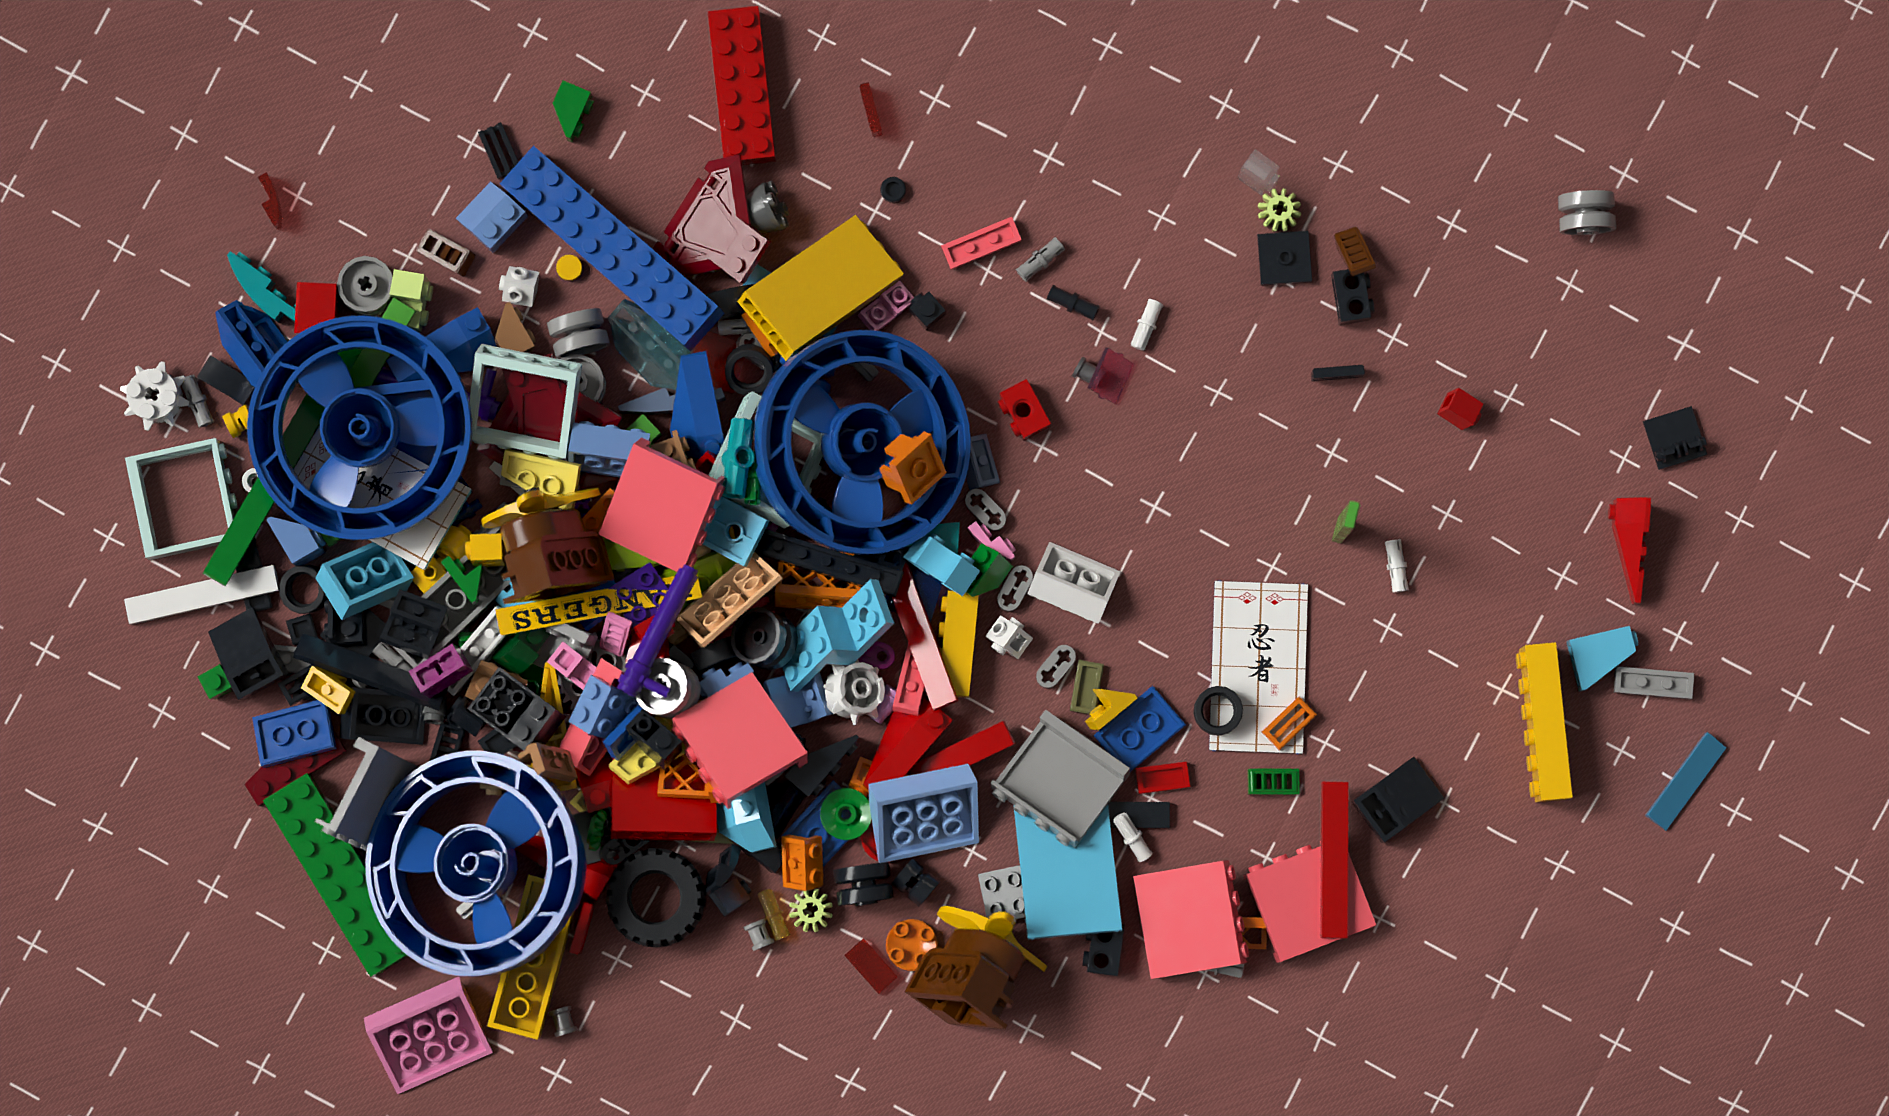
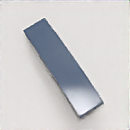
(657, 403)

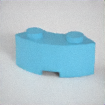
(946, 566)

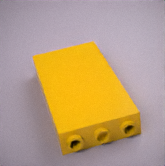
(820, 287)

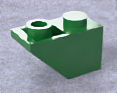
(570, 106)
(992, 569)

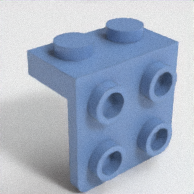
(800, 706)
(601, 708)

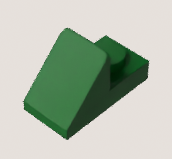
(470, 583)

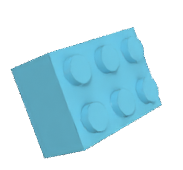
(363, 579)

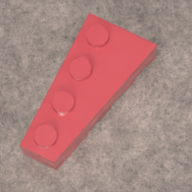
(587, 749)

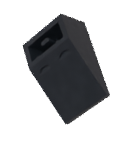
(247, 654)
(516, 711)
(820, 764)
(1397, 800)

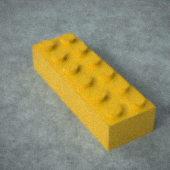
(1545, 722)
(527, 990)

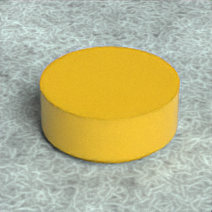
(569, 267)

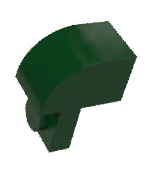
(521, 651)

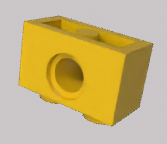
(485, 550)

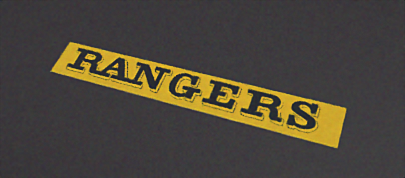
(579, 607)

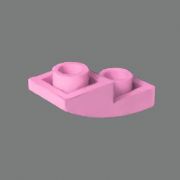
(886, 307)
(982, 535)

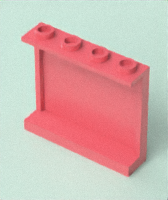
(661, 507)
(738, 739)
(1290, 902)
(1191, 919)

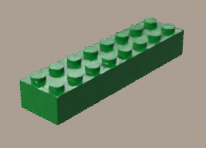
(334, 870)

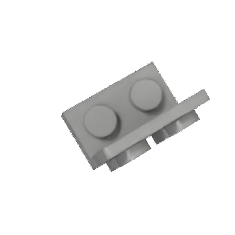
(573, 636)

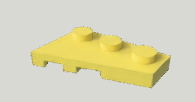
(548, 474)
(635, 762)

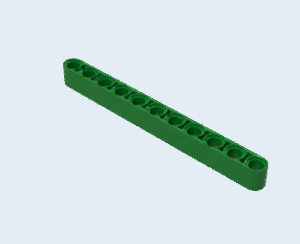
(258, 501)

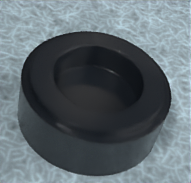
(893, 190)

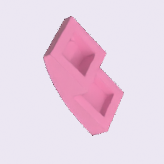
(572, 665)

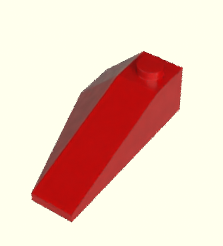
(906, 742)

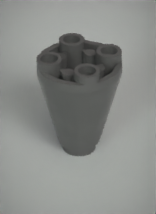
(766, 210)

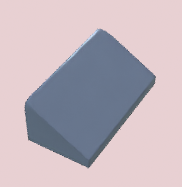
(981, 467)

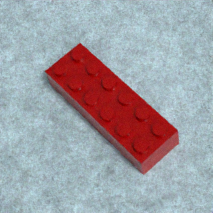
(741, 84)

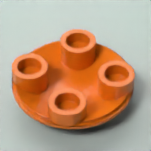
(909, 943)

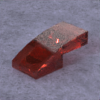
(271, 206)

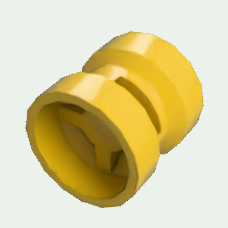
(233, 422)

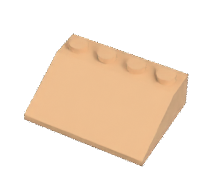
(727, 599)

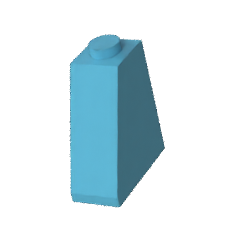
(1599, 654)

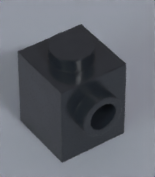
(926, 310)

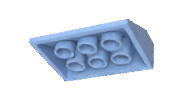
(924, 813)

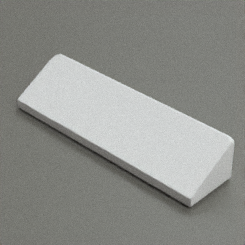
(479, 647)

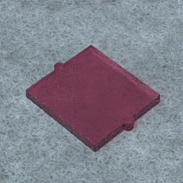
(1110, 375)

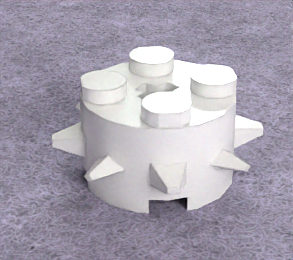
(169, 396)
(854, 690)

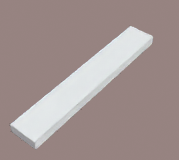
(201, 595)

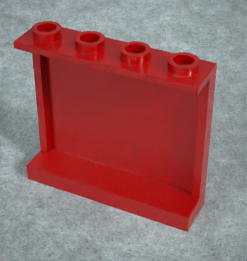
(645, 816)

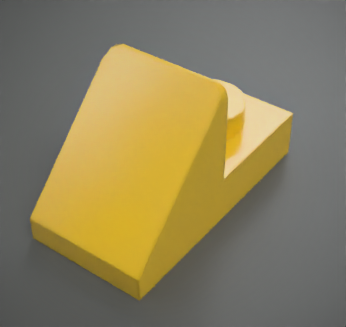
(328, 689)
(1113, 702)

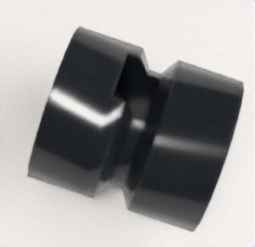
(923, 887)

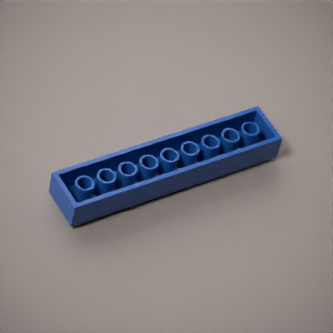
(612, 248)

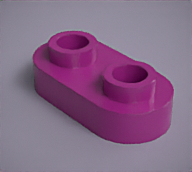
(870, 655)

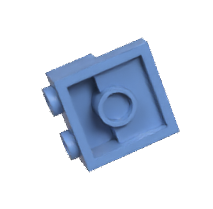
(716, 680)

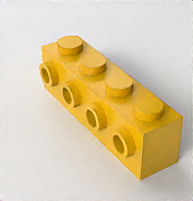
(959, 638)

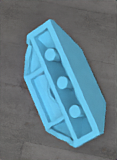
(748, 820)

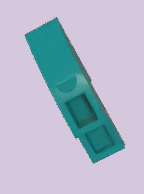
(258, 286)

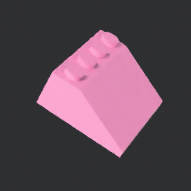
(427, 1035)

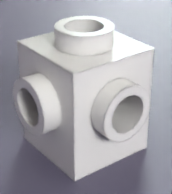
(519, 286)
(1009, 637)

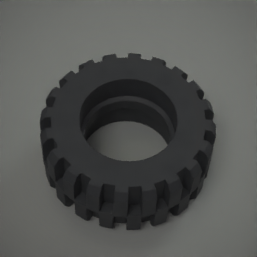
(620, 897)

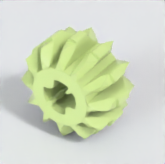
(1285, 216)
(818, 914)

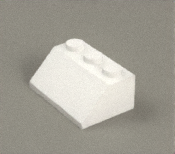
(1073, 582)

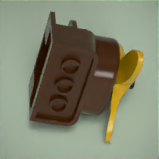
(549, 548)
(974, 972)

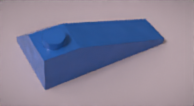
(456, 340)
(696, 406)

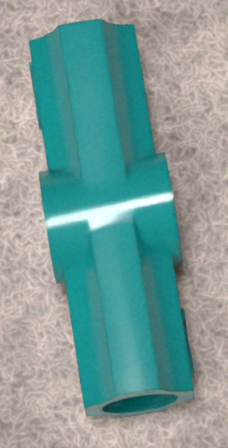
(738, 444)

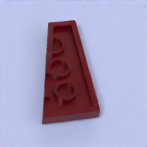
(273, 778)

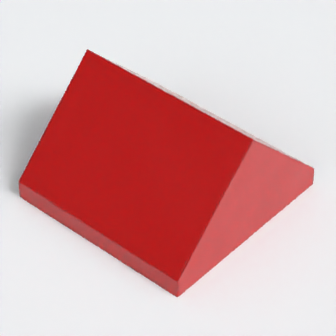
(315, 304)

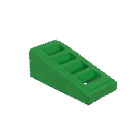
(1251, 779)

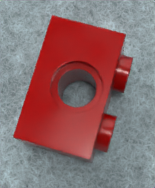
(1023, 395)

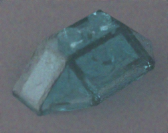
(646, 345)

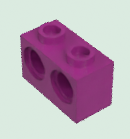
(441, 671)

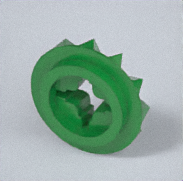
(596, 830)

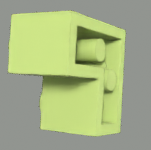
(414, 291)

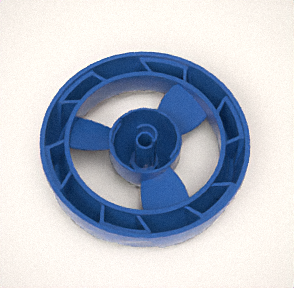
(321, 372)
(856, 440)
(475, 863)

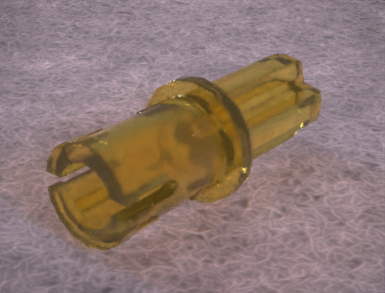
(773, 914)

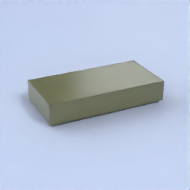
(1087, 678)

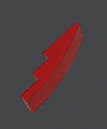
(968, 750)

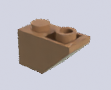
(512, 333)

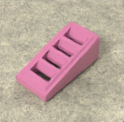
(615, 634)

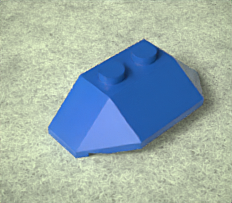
(248, 338)

